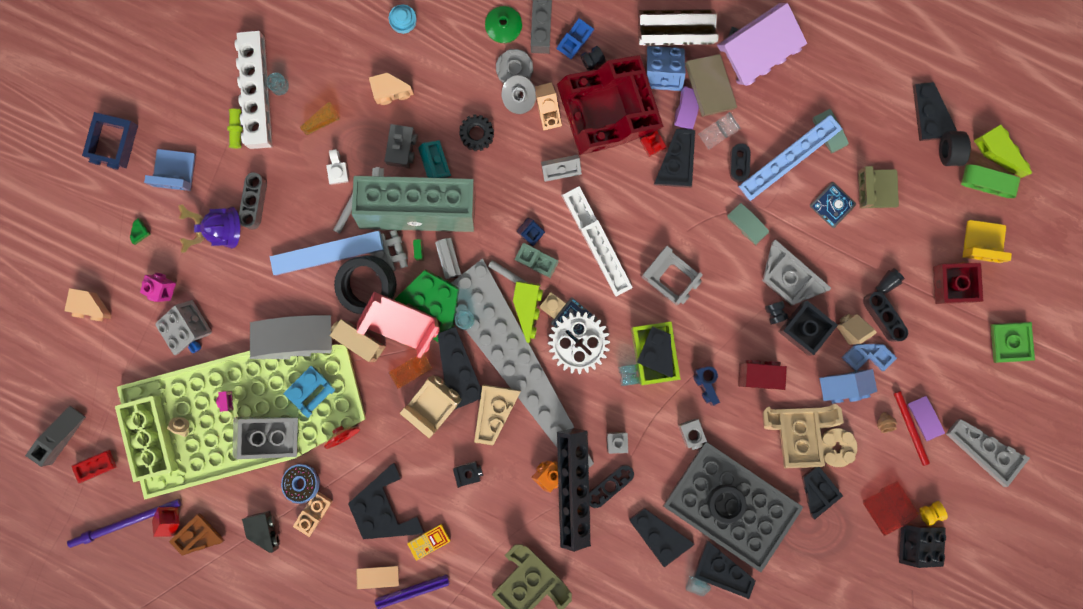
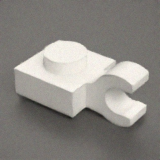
(337, 171)

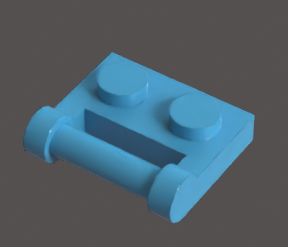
(305, 386)

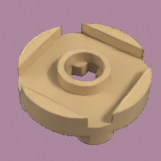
(846, 453)

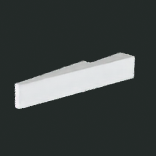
(597, 241)

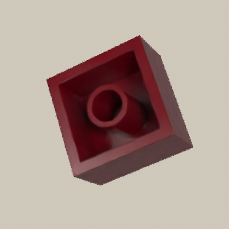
(958, 283)
(765, 376)

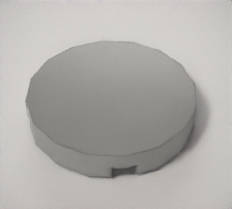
(513, 63)

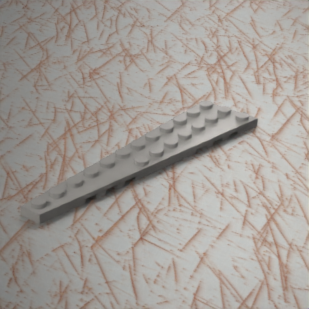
(506, 348)

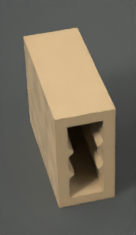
(362, 345)

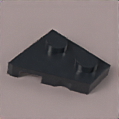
(657, 352)
(819, 491)

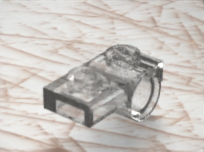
(719, 130)

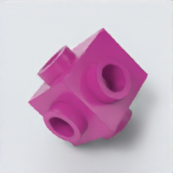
(157, 287)

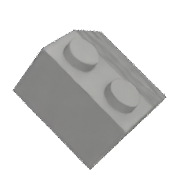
(264, 437)

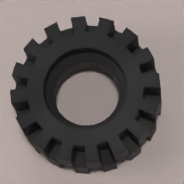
(468, 125)

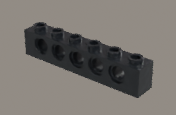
(573, 489)

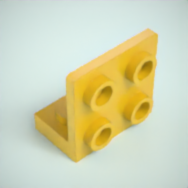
(985, 242)

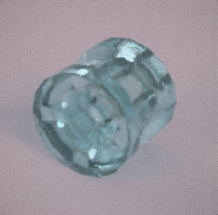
(274, 80)
(462, 317)

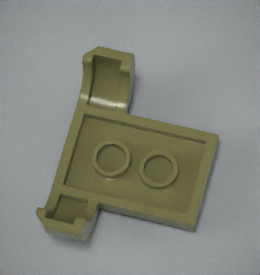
(530, 582)

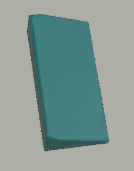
(434, 160)

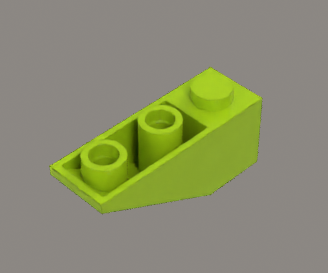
(1001, 150)
(525, 302)

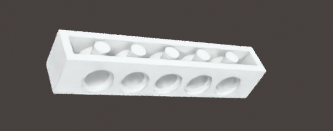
(263, 136)

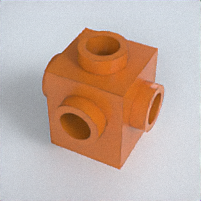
(547, 475)

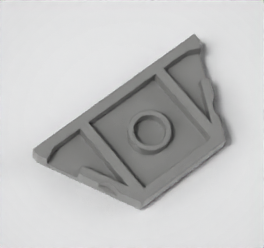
(790, 276)

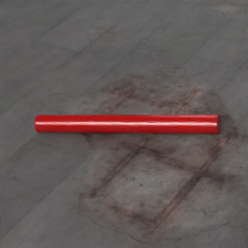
(911, 428)

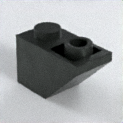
(260, 531)

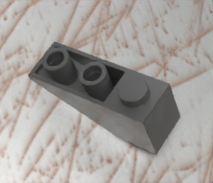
(55, 437)

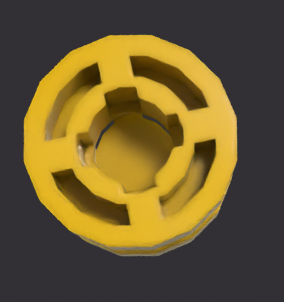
(933, 513)

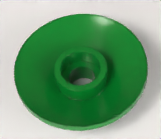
(507, 32)

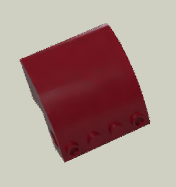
(609, 105)

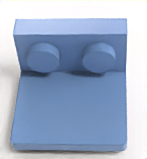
(666, 67)
(172, 170)

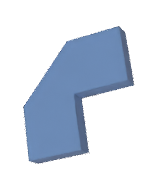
(877, 353)

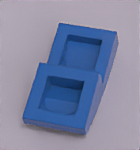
(575, 39)

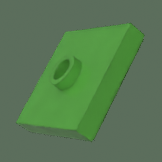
(1012, 342)

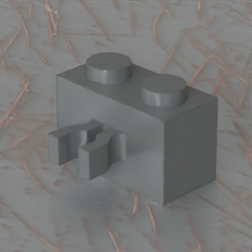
(400, 146)

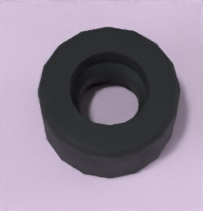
(954, 148)

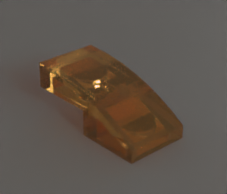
(409, 371)

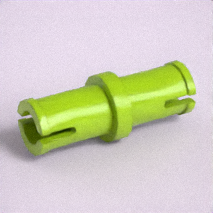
(234, 129)

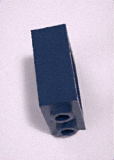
(125, 146)

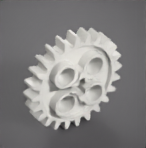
(566, 355)

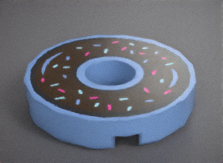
(290, 480)

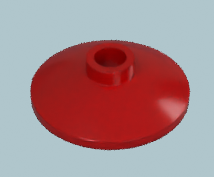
(340, 436)

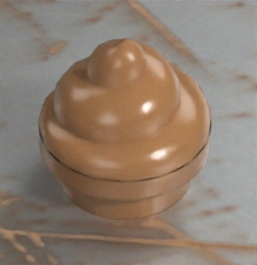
(886, 423)

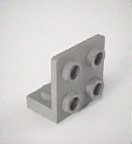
(182, 326)

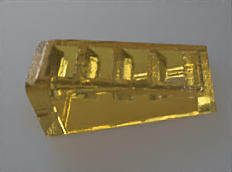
(320, 119)

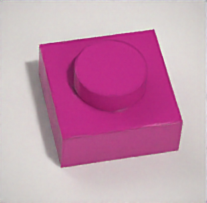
(225, 401)

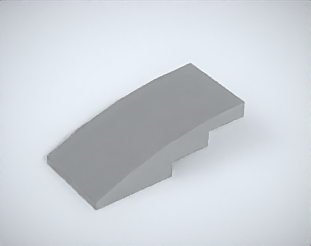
(290, 337)

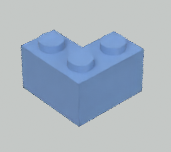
(851, 385)

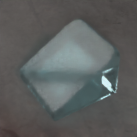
(697, 586)

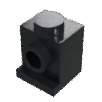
(459, 473)

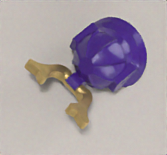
(218, 227)

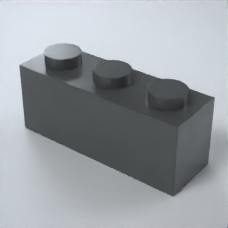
(541, 26)

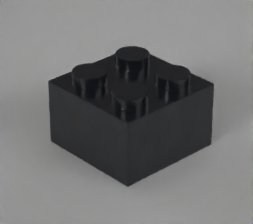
(808, 328)

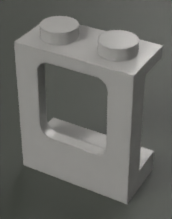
(660, 265)

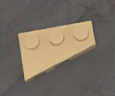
(493, 412)

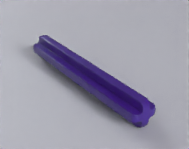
(412, 591)

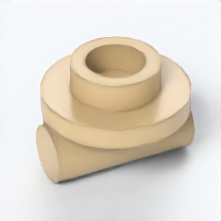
(179, 426)

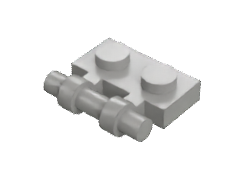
(386, 255)

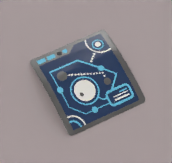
(833, 205)
(573, 307)

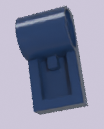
(708, 391)

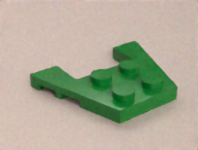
(433, 297)

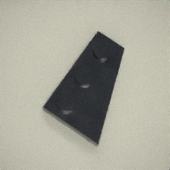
(931, 112)
(678, 161)
(661, 538)
(722, 572)

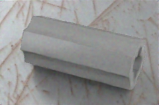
(448, 258)

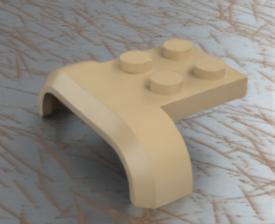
(801, 432)

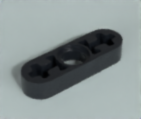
(617, 472)

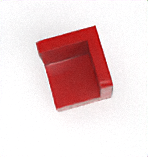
(165, 521)

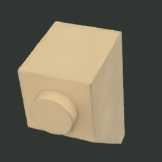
(855, 329)

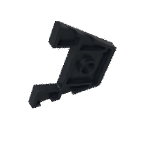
(374, 511)

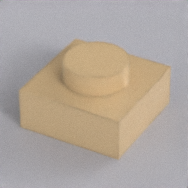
(552, 305)

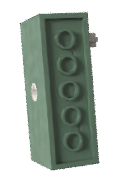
(413, 203)

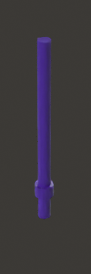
(89, 536)

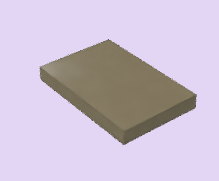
(711, 85)

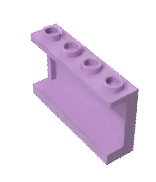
(763, 43)

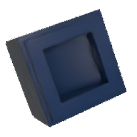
(530, 231)

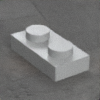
(561, 168)

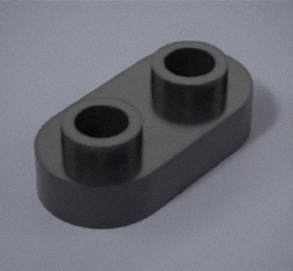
(740, 163)

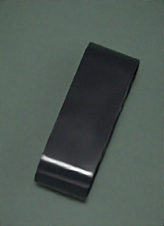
(894, 320)

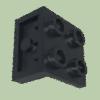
(922, 546)

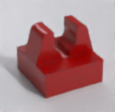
(653, 143)

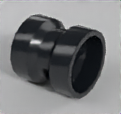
(593, 58)
(777, 314)

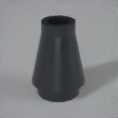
(890, 281)

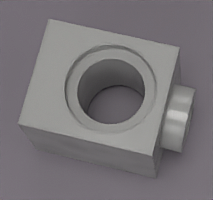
(690, 425)
(617, 442)

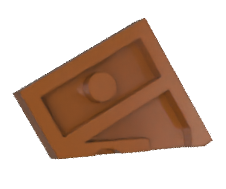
(196, 536)

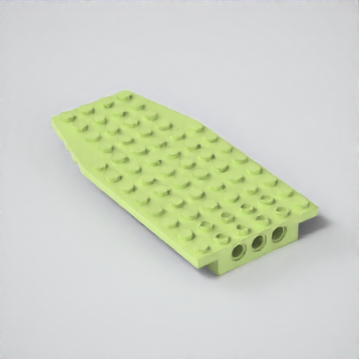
(175, 462)

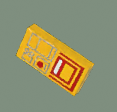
(428, 542)

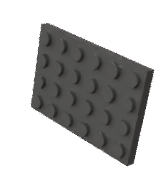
(767, 512)

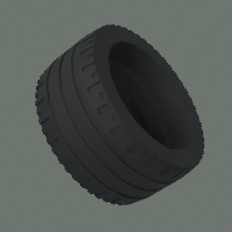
(342, 281)

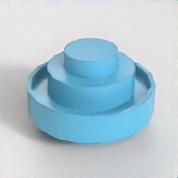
(402, 19)

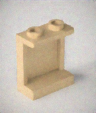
(431, 406)

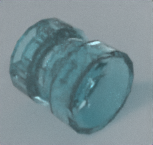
(630, 379)

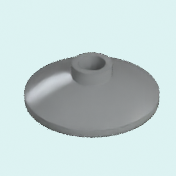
(511, 94)

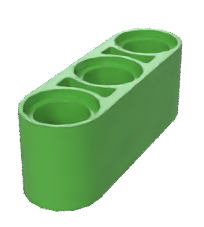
(990, 181)

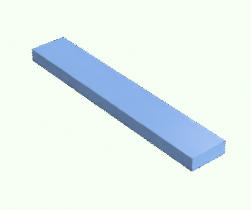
(790, 157)
(326, 253)

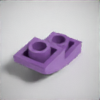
(687, 110)
(926, 418)

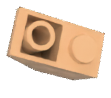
(389, 88)
(548, 106)
(86, 303)

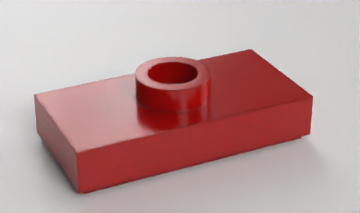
(94, 466)

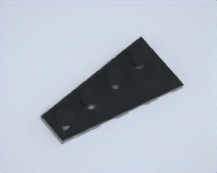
(457, 367)

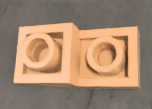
(312, 514)
(377, 577)

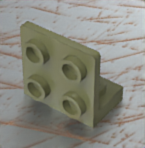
(878, 188)

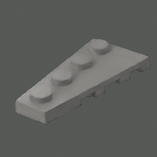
(997, 459)

